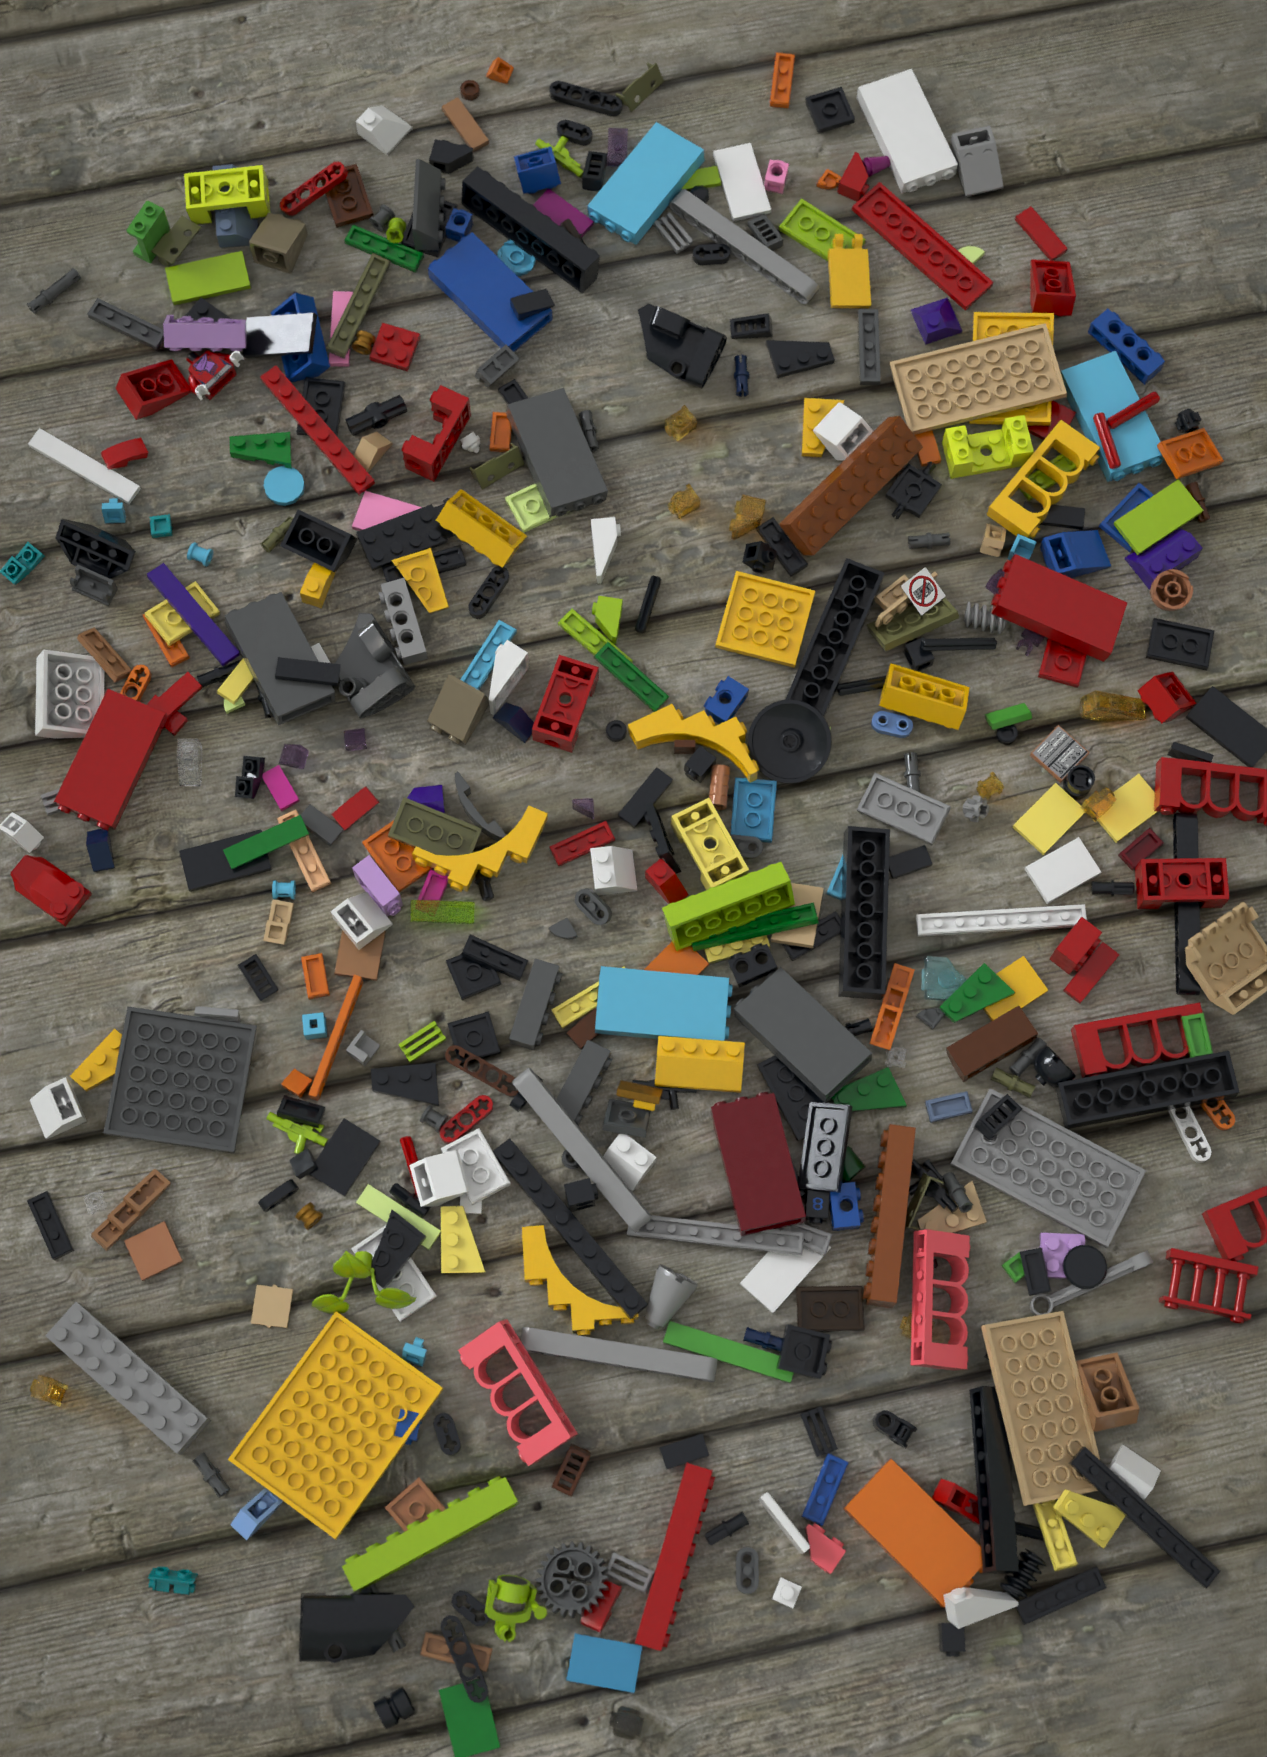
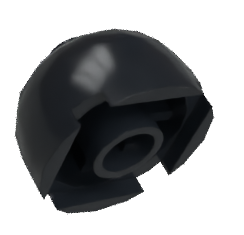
(1051, 1068)

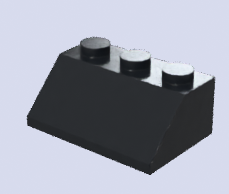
(318, 541)

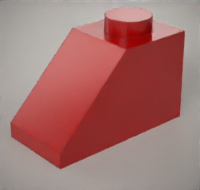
(854, 180)
(665, 882)

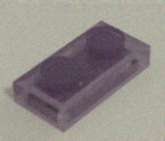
(617, 146)

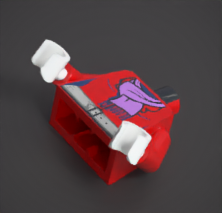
(211, 372)

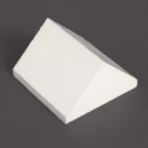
(1134, 1471)

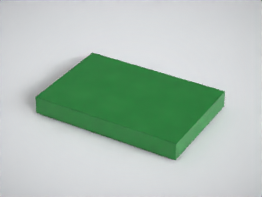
(468, 1722)

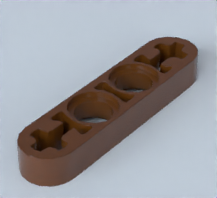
(481, 1073)

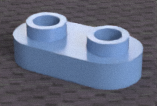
(891, 726)

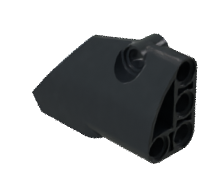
(676, 340)
(354, 1622)

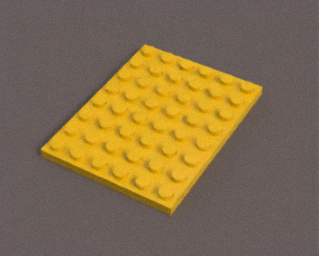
(334, 1425)

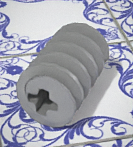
(983, 617)

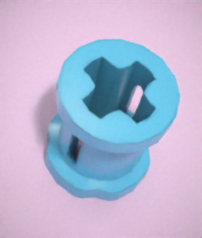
(200, 554)
(284, 889)

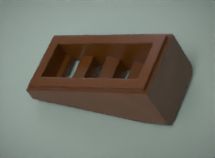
(580, 1452)

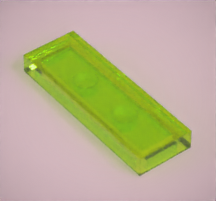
(442, 911)

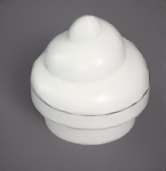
(471, 442)

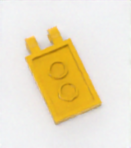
(849, 274)

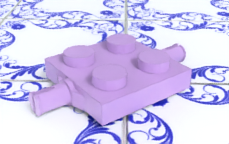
(1055, 1248)

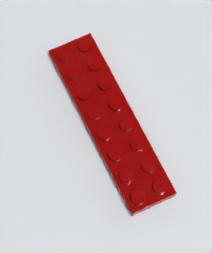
(922, 246)

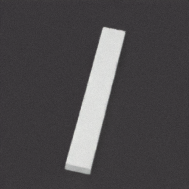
(999, 920)

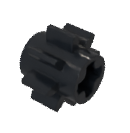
(1188, 421)

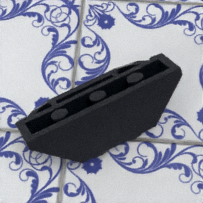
(94, 548)

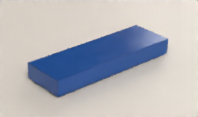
(825, 1489)

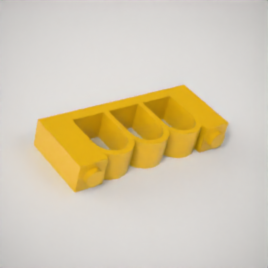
(1068, 443)

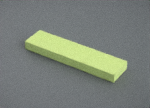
(381, 1206)

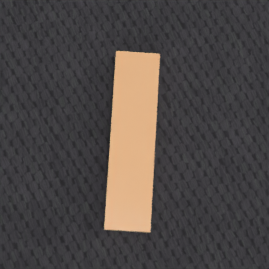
(307, 858)

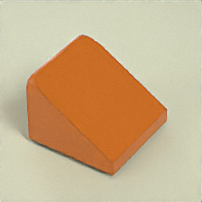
(500, 71)
(296, 1083)

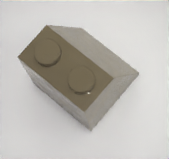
(278, 242)
(457, 710)

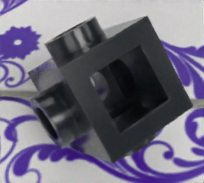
(759, 556)

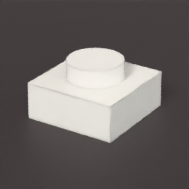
(786, 1592)

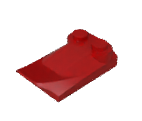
(49, 888)

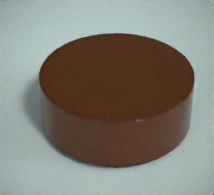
(470, 90)

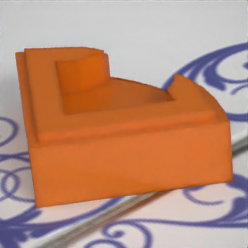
(828, 180)

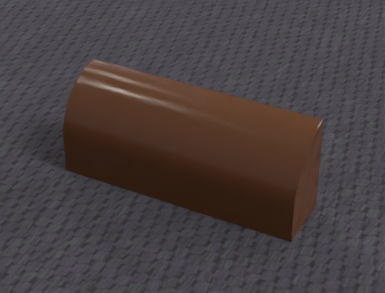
(991, 1043)

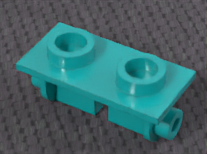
(182, 1580)

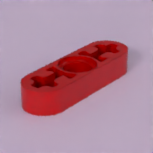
(466, 1110)

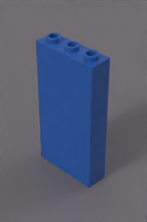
(483, 291)

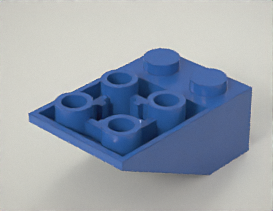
(1075, 553)

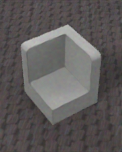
(362, 1048)

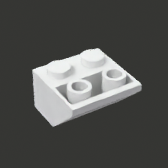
(842, 431)
(361, 919)
(57, 1108)
(439, 1178)

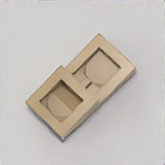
(279, 922)

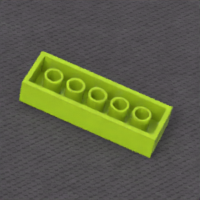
(728, 905)

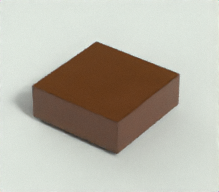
(684, 746)

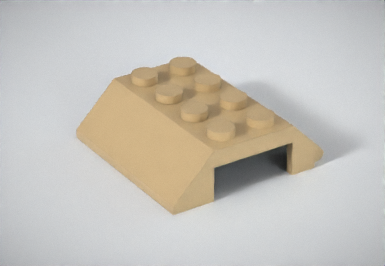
(1230, 960)

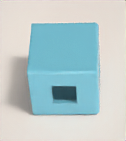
(311, 1019)

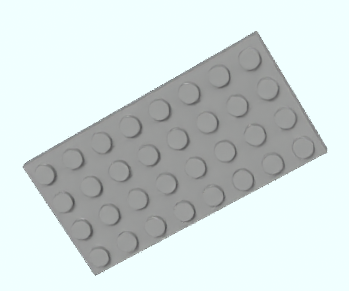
(1051, 1171)

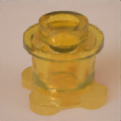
(989, 786)

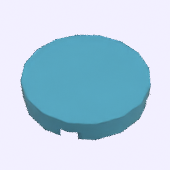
(519, 262)
(284, 485)

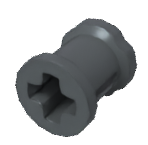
(382, 217)
(433, 1118)

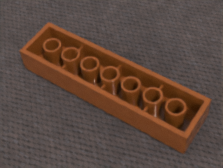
(851, 485)
(890, 1216)

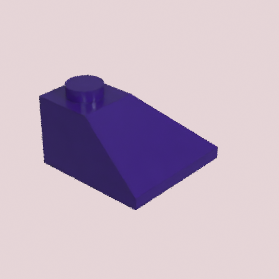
(936, 321)

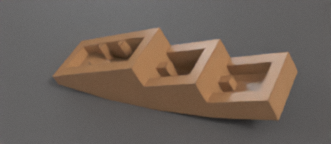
(130, 1209)

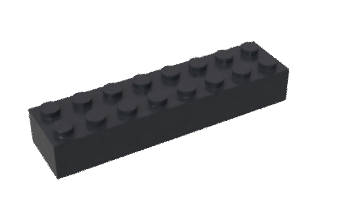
(530, 229)
(836, 635)
(864, 913)
(1147, 1090)

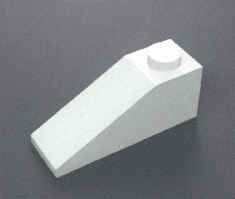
(604, 543)
(972, 1605)

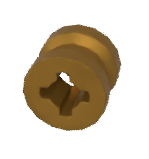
(363, 342)
(309, 1216)

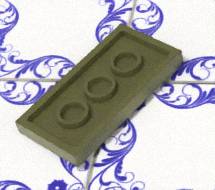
(911, 624)
(433, 830)

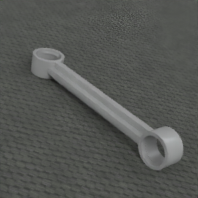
(1117, 1271)

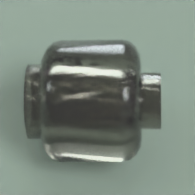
(626, 1723)

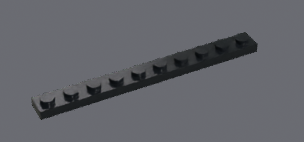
(570, 1229)

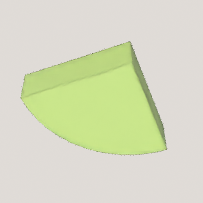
(972, 253)
(229, 707)

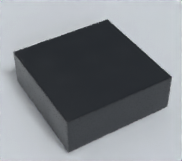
(303, 1163)

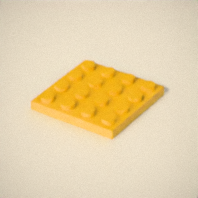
(765, 619)

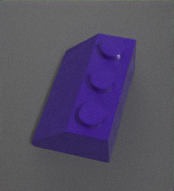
(1169, 553)

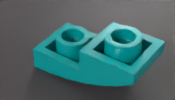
(21, 565)

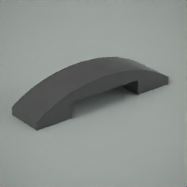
(492, 829)

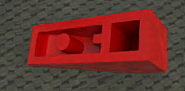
(957, 1500)

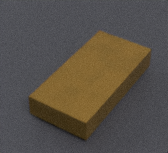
(639, 1092)

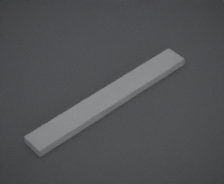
(720, 1235)

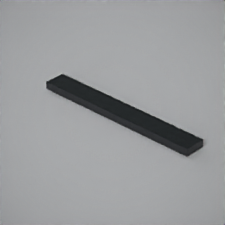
(1144, 1517)

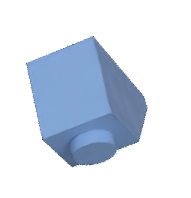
(256, 1513)

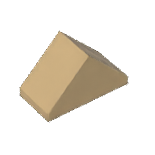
(371, 450)

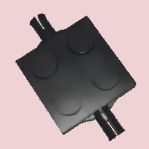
(913, 490)

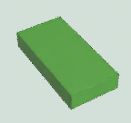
(1008, 716)
(1197, 1035)

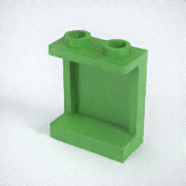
(148, 229)

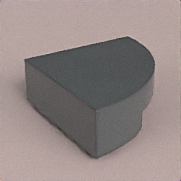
(563, 929)
(930, 1017)

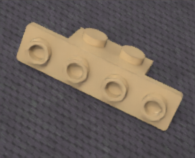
(893, 600)

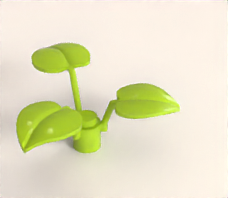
(360, 1267)

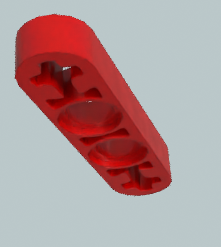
(315, 192)

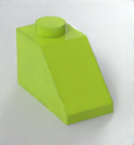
(608, 616)

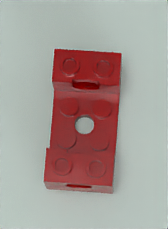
(454, 413)
(558, 722)
(1159, 882)

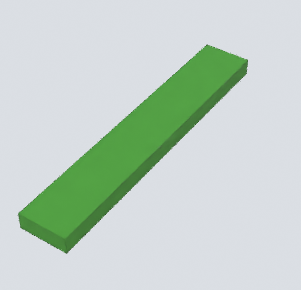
(725, 1351)

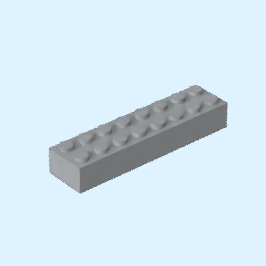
(128, 1378)

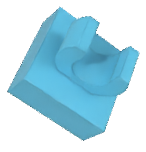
(113, 511)
(415, 1353)

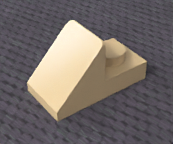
(993, 540)

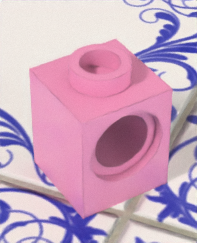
(776, 183)

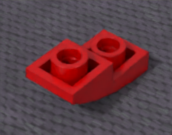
(121, 453)
(355, 808)
(601, 1614)

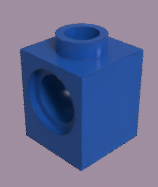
(454, 231)
(404, 1425)

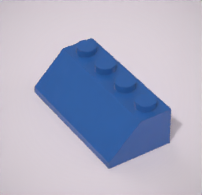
(304, 365)

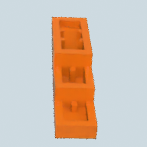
(892, 1006)

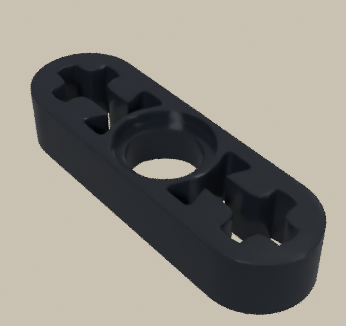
(488, 601)

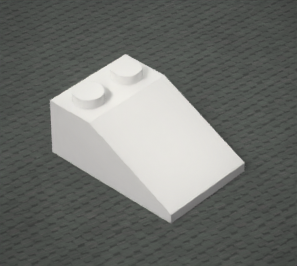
(509, 667)

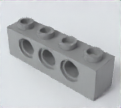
(398, 591)

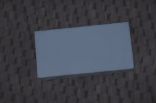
(948, 1107)

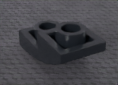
(251, 777)

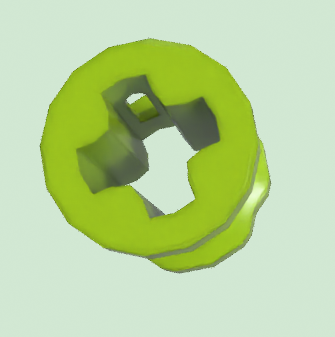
(396, 229)

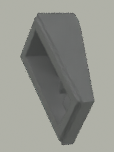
(777, 241)

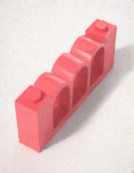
(954, 1249)
(476, 1356)

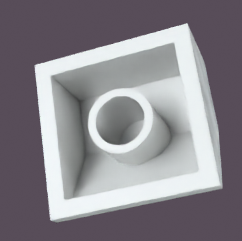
(613, 870)
(629, 1160)

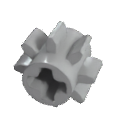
(975, 808)

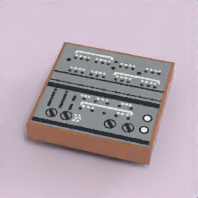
(1059, 753)

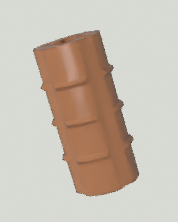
(719, 786)

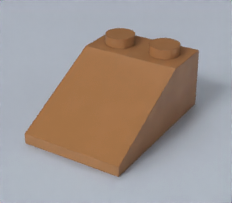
(1107, 1392)

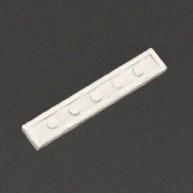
(84, 466)

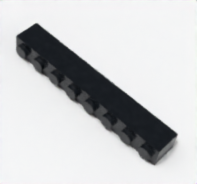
(993, 1483)

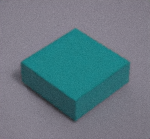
(161, 526)

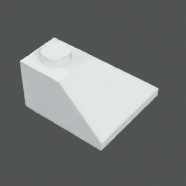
(382, 128)

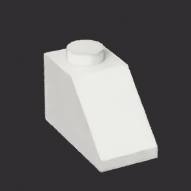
(21, 832)

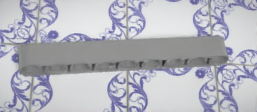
(744, 246)
(582, 1149)
(619, 1354)

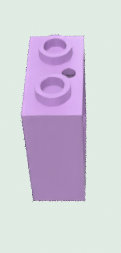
(378, 886)

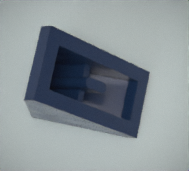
(515, 721)
(100, 850)

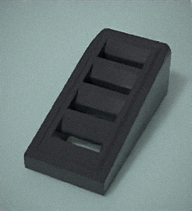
(594, 182)
(751, 320)
(255, 959)
(988, 1126)

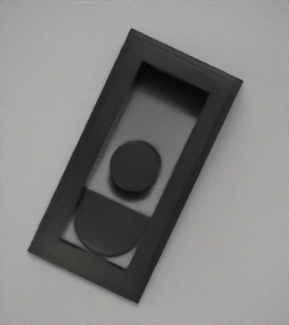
(531, 303)

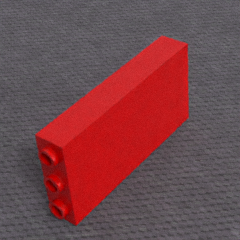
(1058, 607)
(110, 760)

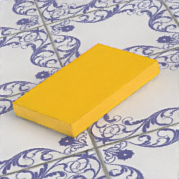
(1025, 984)

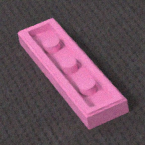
(339, 303)

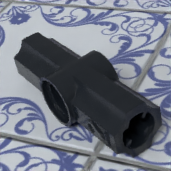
(376, 415)

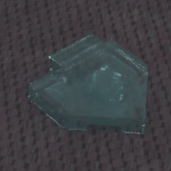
(940, 978)

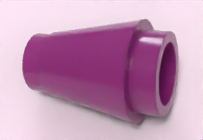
(875, 164)

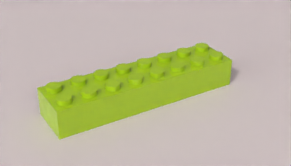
(429, 1535)

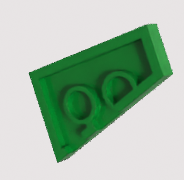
(264, 447)
(976, 993)
(871, 1093)

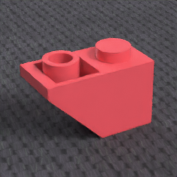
(823, 1551)

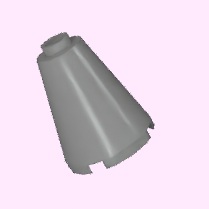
(667, 1296)

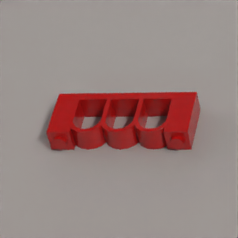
(1168, 788)
(1089, 1047)
(1225, 1231)

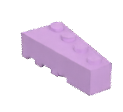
(204, 333)

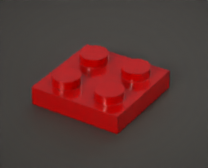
(394, 347)

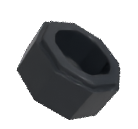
(701, 193)

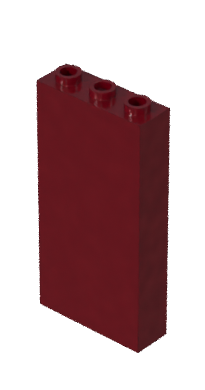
(757, 1164)

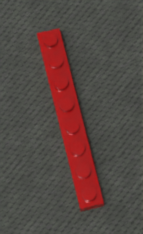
(317, 430)

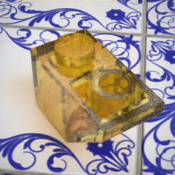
(748, 517)

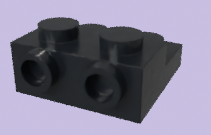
(804, 1352)

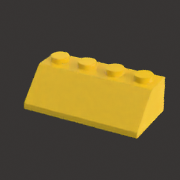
(481, 528)
(924, 696)
(699, 1064)

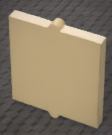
(272, 1306)

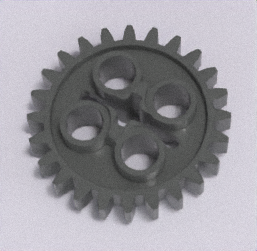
(578, 1561)

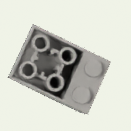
(977, 160)

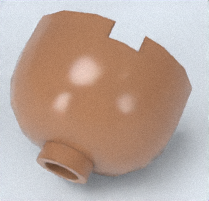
(1171, 590)

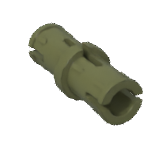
(276, 536)
(1012, 1082)

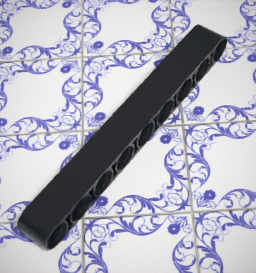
(1185, 913)

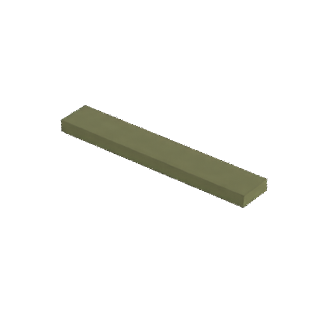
(358, 306)

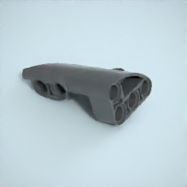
(372, 668)

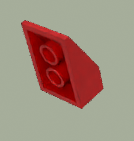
(1051, 287)
(152, 388)

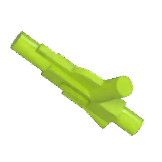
(561, 155)
(298, 1133)

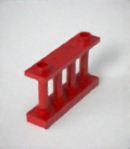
(1222, 1268)

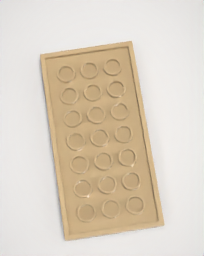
(978, 379)
(1040, 1403)

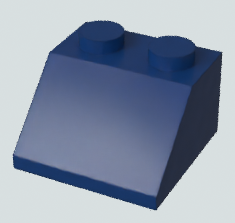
(537, 170)

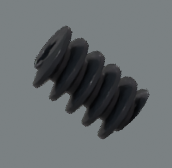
(1021, 1578)

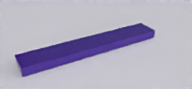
(193, 614)

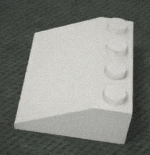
(66, 694)

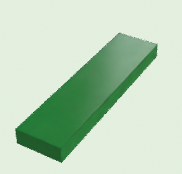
(381, 246)
(631, 677)
(266, 842)

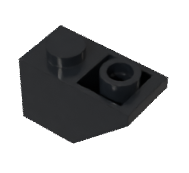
(450, 156)

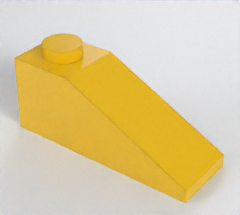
(316, 585)

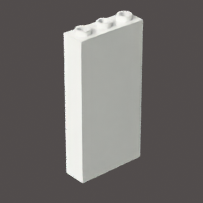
(907, 131)

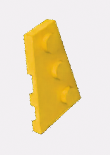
(813, 414)
(423, 577)
(99, 1064)

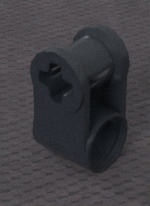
(895, 1428)

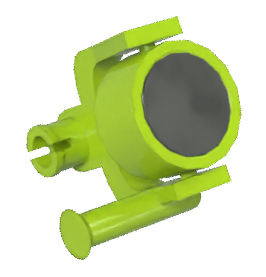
(512, 1590)

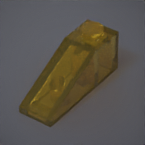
(1111, 707)
(48, 1390)

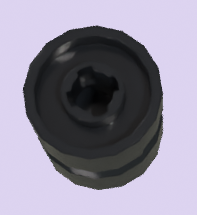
(1079, 782)
(395, 1707)

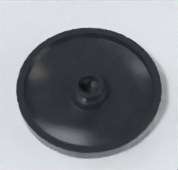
(790, 741)

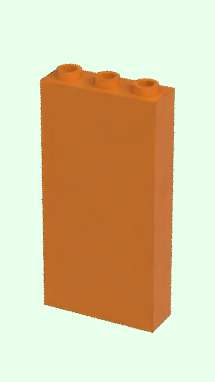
(916, 1532)

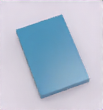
(754, 808)
(604, 1663)

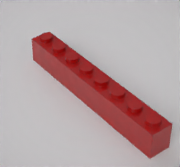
(673, 1557)

